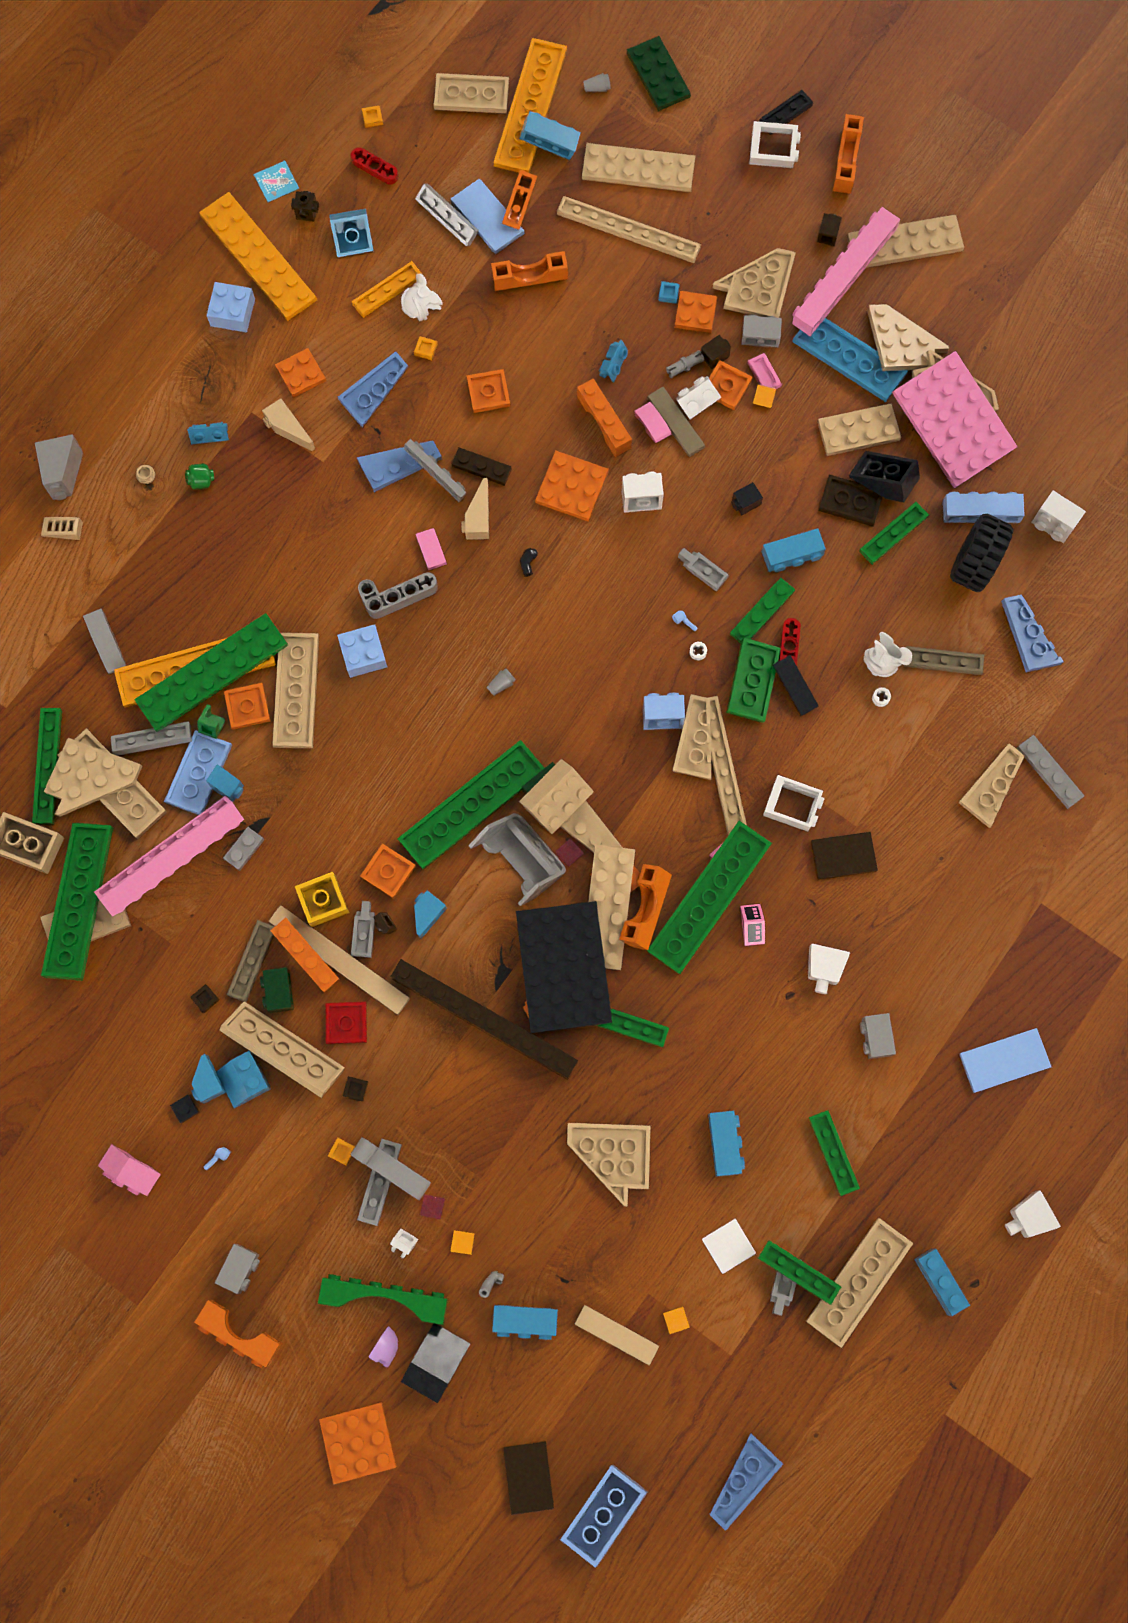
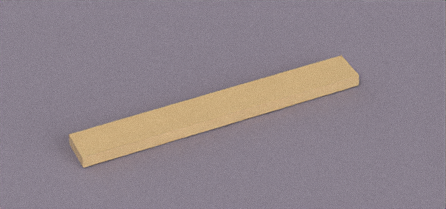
(628, 229)
(724, 769)
(345, 963)

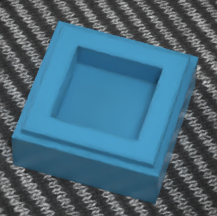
(668, 292)

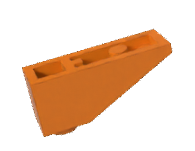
(519, 199)

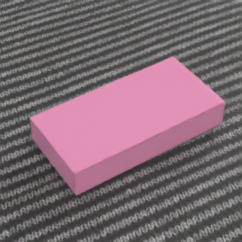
(764, 371)
(431, 549)

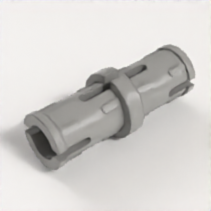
(685, 364)

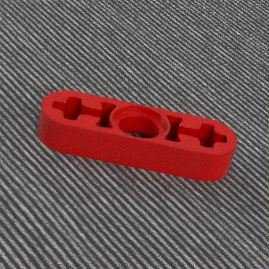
(377, 173)
(796, 633)

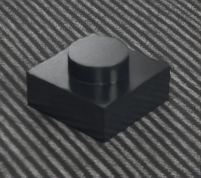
(184, 1108)

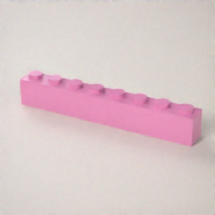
(845, 271)
(169, 856)

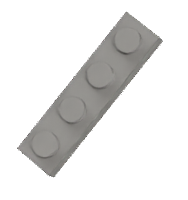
(446, 214)
(429, 463)
(151, 739)
(1050, 772)
(377, 1188)

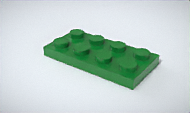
(753, 680)

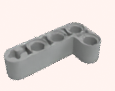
(398, 591)
(390, 1168)

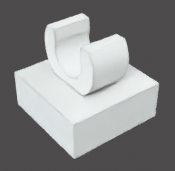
(403, 1242)

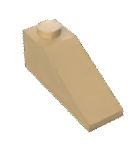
(285, 424)
(477, 516)

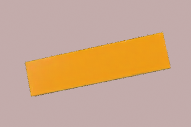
(386, 289)

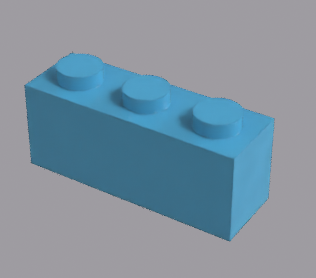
(549, 135)
(793, 550)
(726, 1143)
(942, 1282)
(525, 1321)

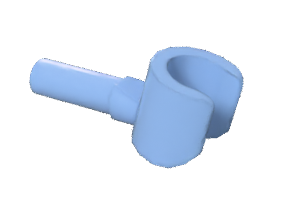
(680, 616)
(222, 1153)

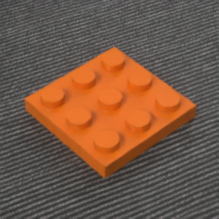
(572, 486)
(357, 1443)

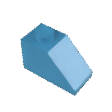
(225, 783)
(427, 912)
(206, 1081)

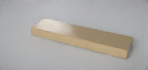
(617, 1335)

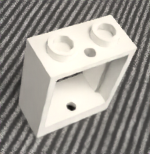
(774, 160)
(800, 788)

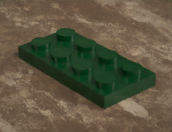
(658, 73)

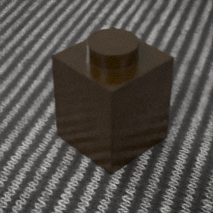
(829, 229)
(715, 350)

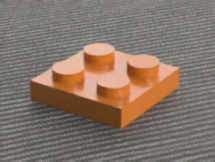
(695, 311)
(300, 372)
(730, 384)
(488, 391)
(247, 706)
(388, 871)

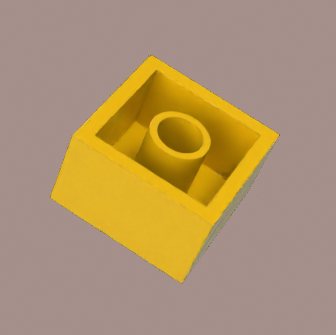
(322, 899)

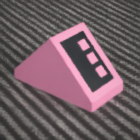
(753, 924)

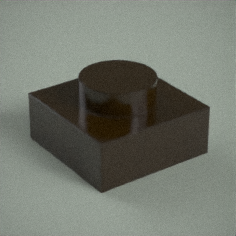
(384, 923)
(204, 998)
(355, 1088)

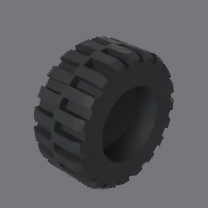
(981, 552)

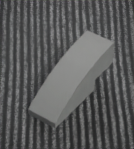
(104, 640)

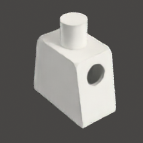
(825, 966)
(1032, 1216)

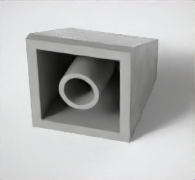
(59, 465)

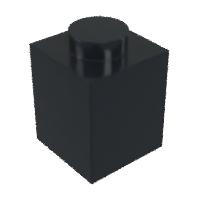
(746, 499)

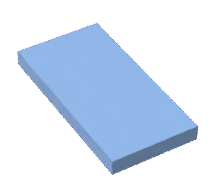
(486, 214)
(189, 787)
(1005, 1060)

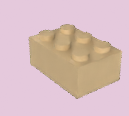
(556, 796)
(28, 843)

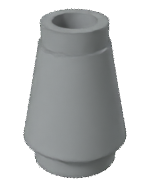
(598, 83)
(501, 682)

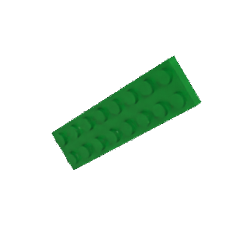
(211, 672)
(470, 805)
(709, 897)
(77, 902)

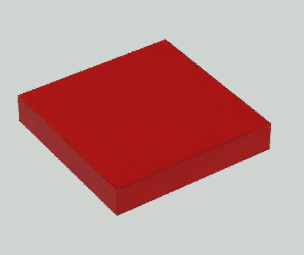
(346, 1022)

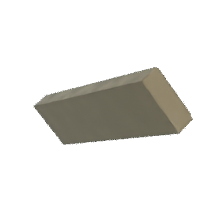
(676, 422)
(946, 660)
(251, 961)

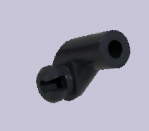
(526, 559)

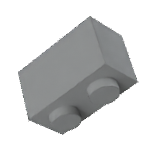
(761, 331)
(877, 1036)
(237, 1269)

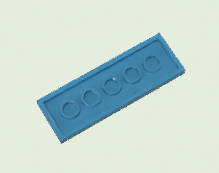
(850, 358)

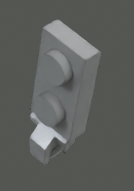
(703, 569)
(363, 932)
(782, 1293)

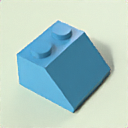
(351, 232)
(243, 1079)

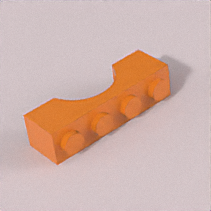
(848, 153)
(549, 269)
(612, 428)
(653, 886)
(305, 955)
(215, 1320)

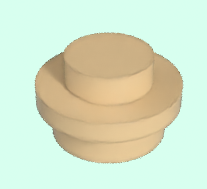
(145, 474)

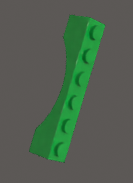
(427, 1307)

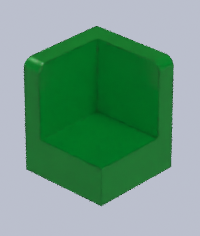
(209, 723)

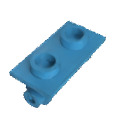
(617, 354)
(204, 434)

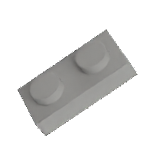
(243, 848)

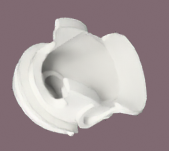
(418, 299)
(886, 656)

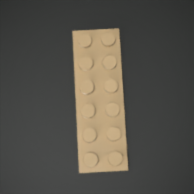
(638, 167)
(919, 240)
(296, 691)
(132, 805)
(611, 890)
(282, 1049)
(860, 1282)

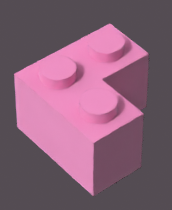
(128, 1171)

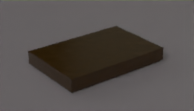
(850, 501)
(844, 855)
(528, 1477)

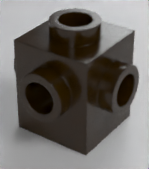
(305, 206)

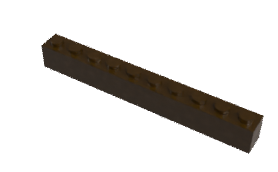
(484, 1019)

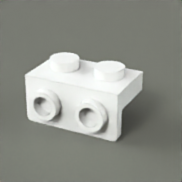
(698, 396)

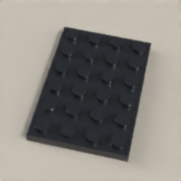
(563, 967)

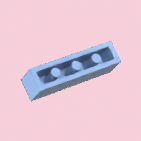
(969, 507)

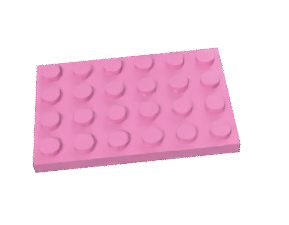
(954, 419)

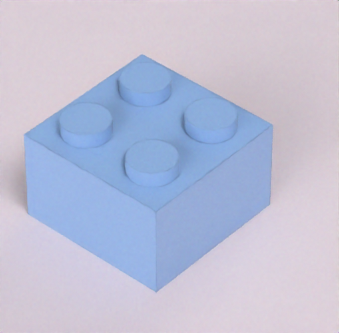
(230, 307)
(362, 651)
(663, 711)

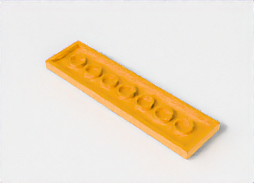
(534, 95)
(258, 256)
(142, 676)

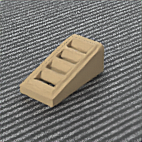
(74, 534)

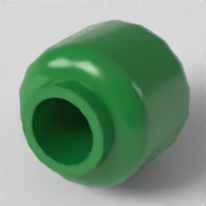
(199, 476)

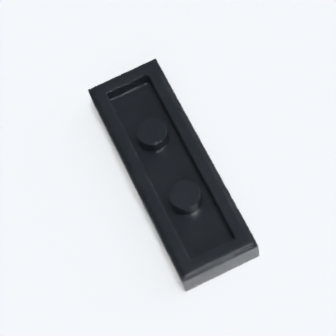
(789, 109)
(795, 685)

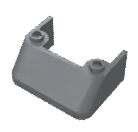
(524, 852)

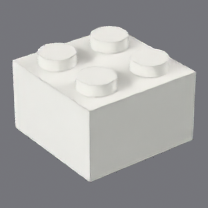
(642, 492)
(1058, 517)

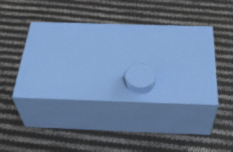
(604, 1515)

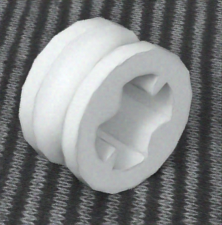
(698, 657)
(875, 698)

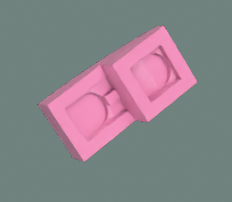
(653, 422)

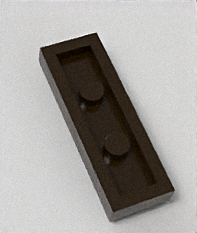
(481, 466)

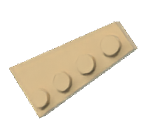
(695, 742)
(990, 789)
(588, 828)

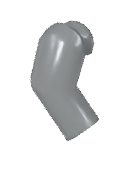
(487, 1285)

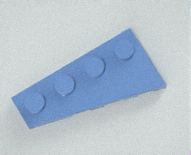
(370, 391)
(393, 465)
(1031, 642)
(750, 1474)

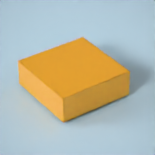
(372, 116)
(425, 348)
(764, 396)
(341, 1151)
(462, 1242)
(676, 1320)

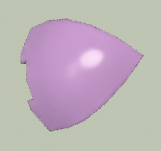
(385, 1348)

